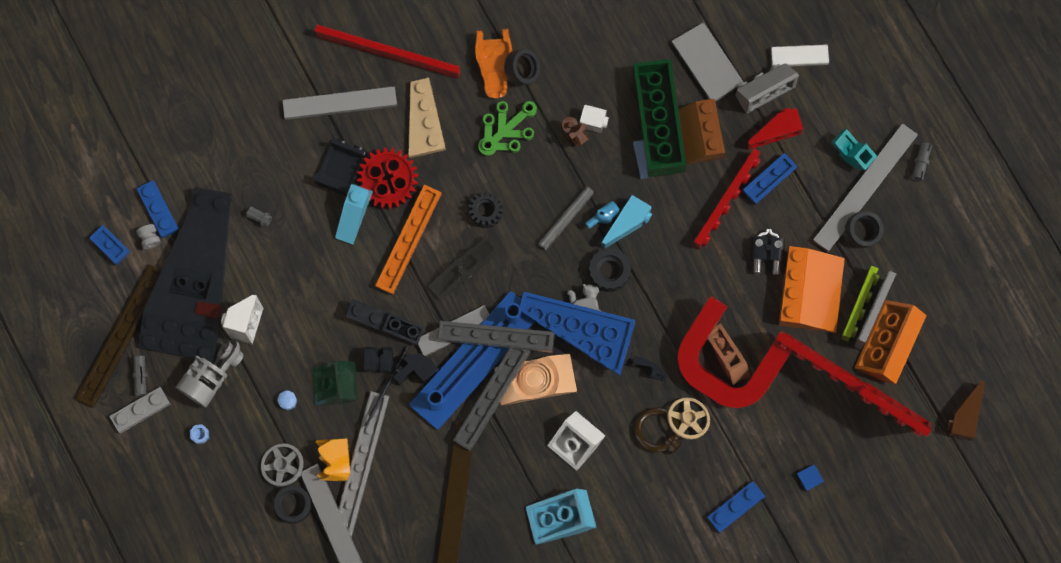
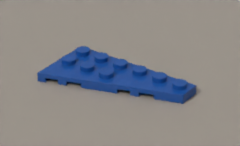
(591, 331)

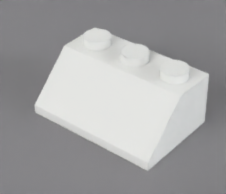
(243, 319)

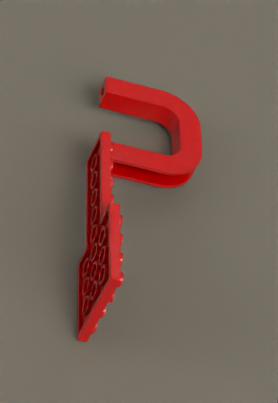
(770, 366)

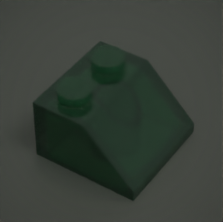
(335, 383)

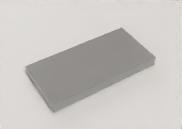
(707, 62)
(873, 313)

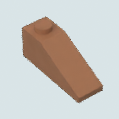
(728, 355)

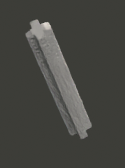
(565, 218)

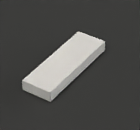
(800, 55)

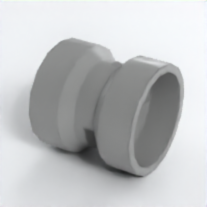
(148, 236)

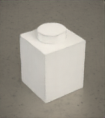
(594, 118)

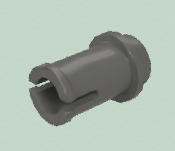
(259, 216)

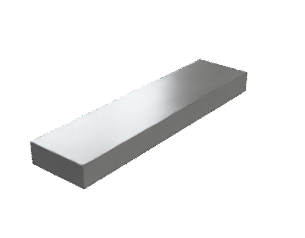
(429, 344)

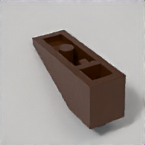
(965, 420)

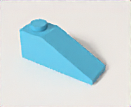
(353, 213)
(630, 219)

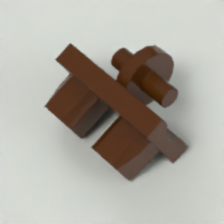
(574, 131)

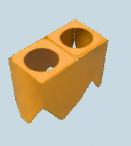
(336, 457)

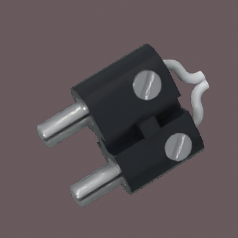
(767, 250)

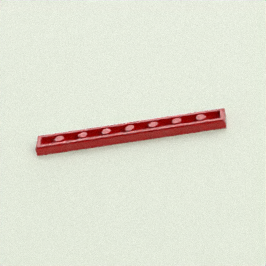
(387, 51)

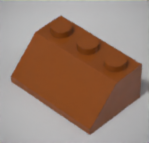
(701, 132)

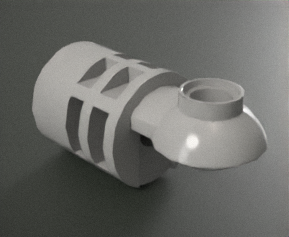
(210, 373)

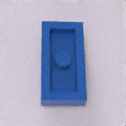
(109, 245)

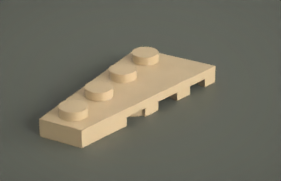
(424, 126)

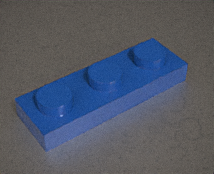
(769, 179)
(157, 209)
(735, 507)

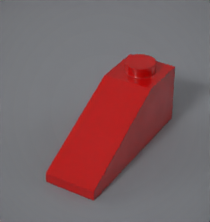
(781, 127)

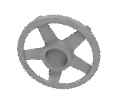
(282, 465)

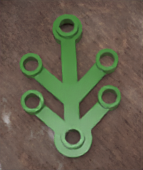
(505, 130)

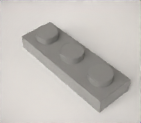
(140, 410)

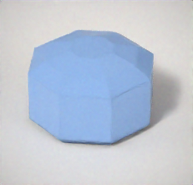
(287, 400)
(199, 434)

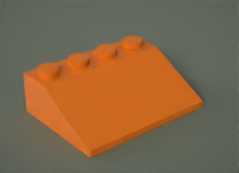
(811, 290)

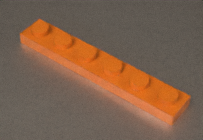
(408, 239)

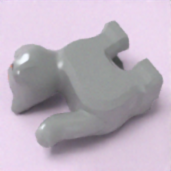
(590, 301)

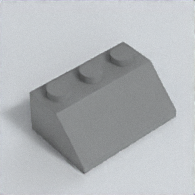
(766, 87)

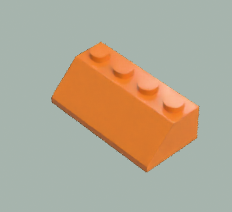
(890, 341)

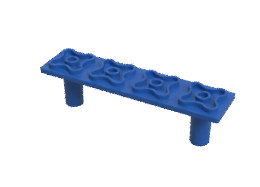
(467, 367)

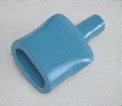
(604, 215)

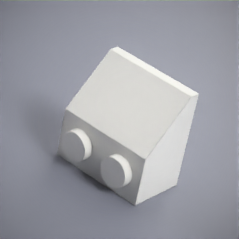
(576, 440)

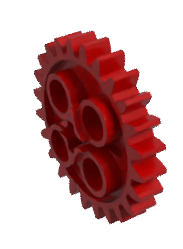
(404, 172)

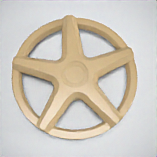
(688, 418)

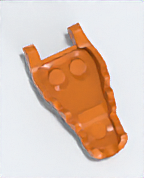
(491, 60)

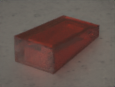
(208, 309)

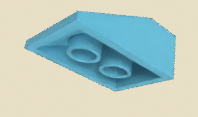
(561, 516)

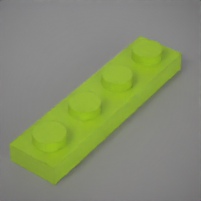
(864, 296)

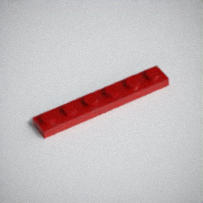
(732, 193)

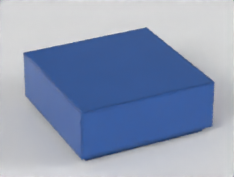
(810, 477)

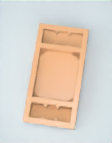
(541, 379)

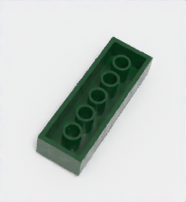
(659, 118)

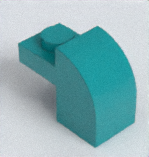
(853, 152)

